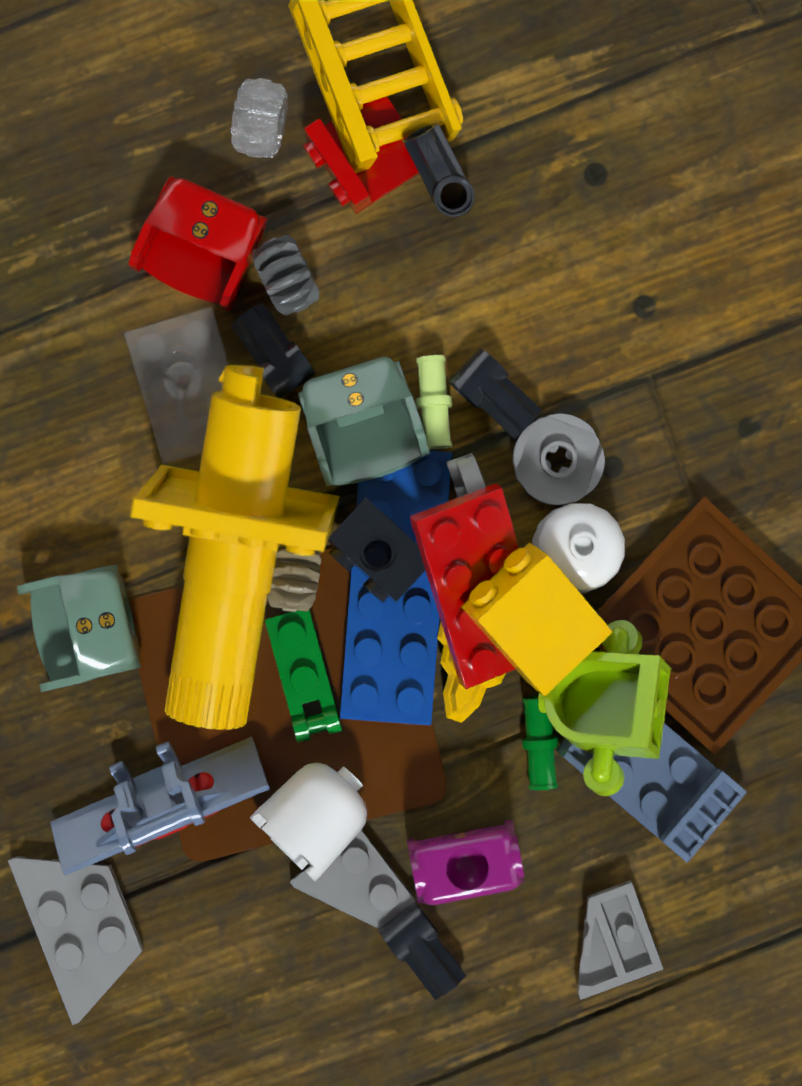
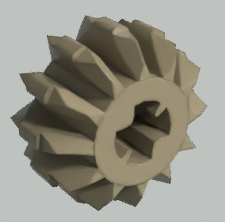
(294, 580)

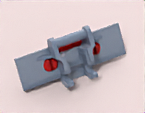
(158, 803)

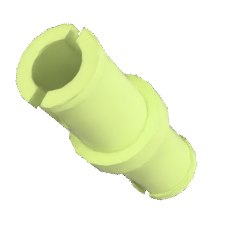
(434, 401)

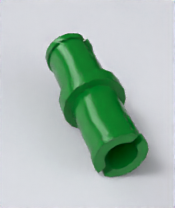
(539, 746)

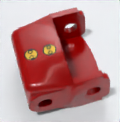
(198, 242)

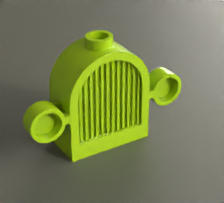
(612, 706)

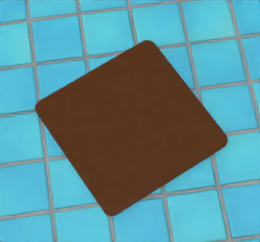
(391, 760)

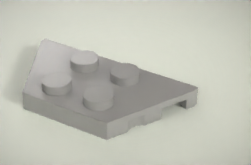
(79, 927)

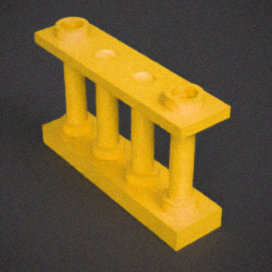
(347, 99)

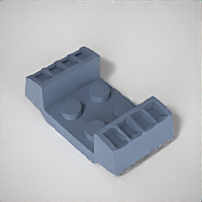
(674, 796)

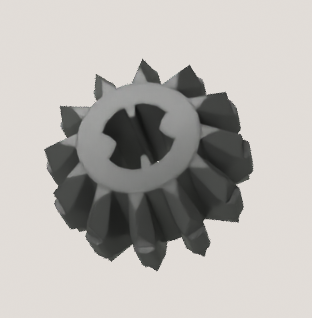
(285, 274)

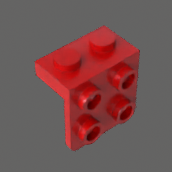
(366, 187)

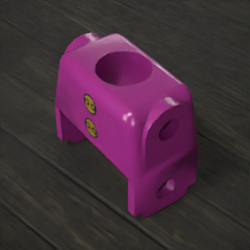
(466, 864)

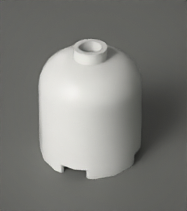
(582, 543)
(314, 816)

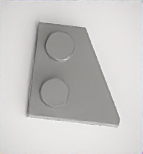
(359, 884)
(615, 942)

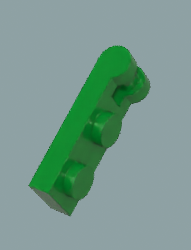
(303, 673)

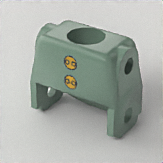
(363, 422)
(83, 626)

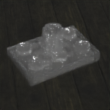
(177, 372)

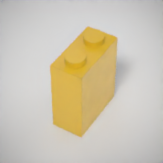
(536, 618)

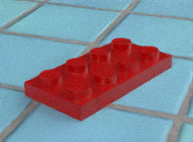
(461, 548)

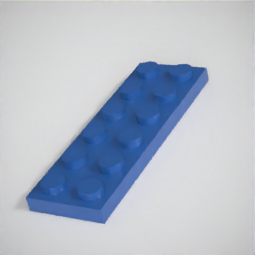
(392, 643)

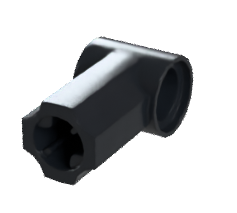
(439, 167)
(282, 360)
(487, 386)
(415, 940)

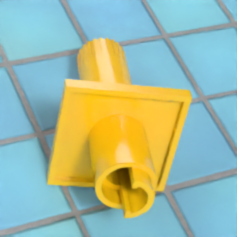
(235, 522)

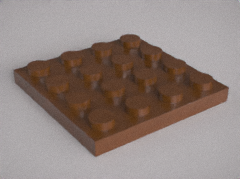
(716, 618)

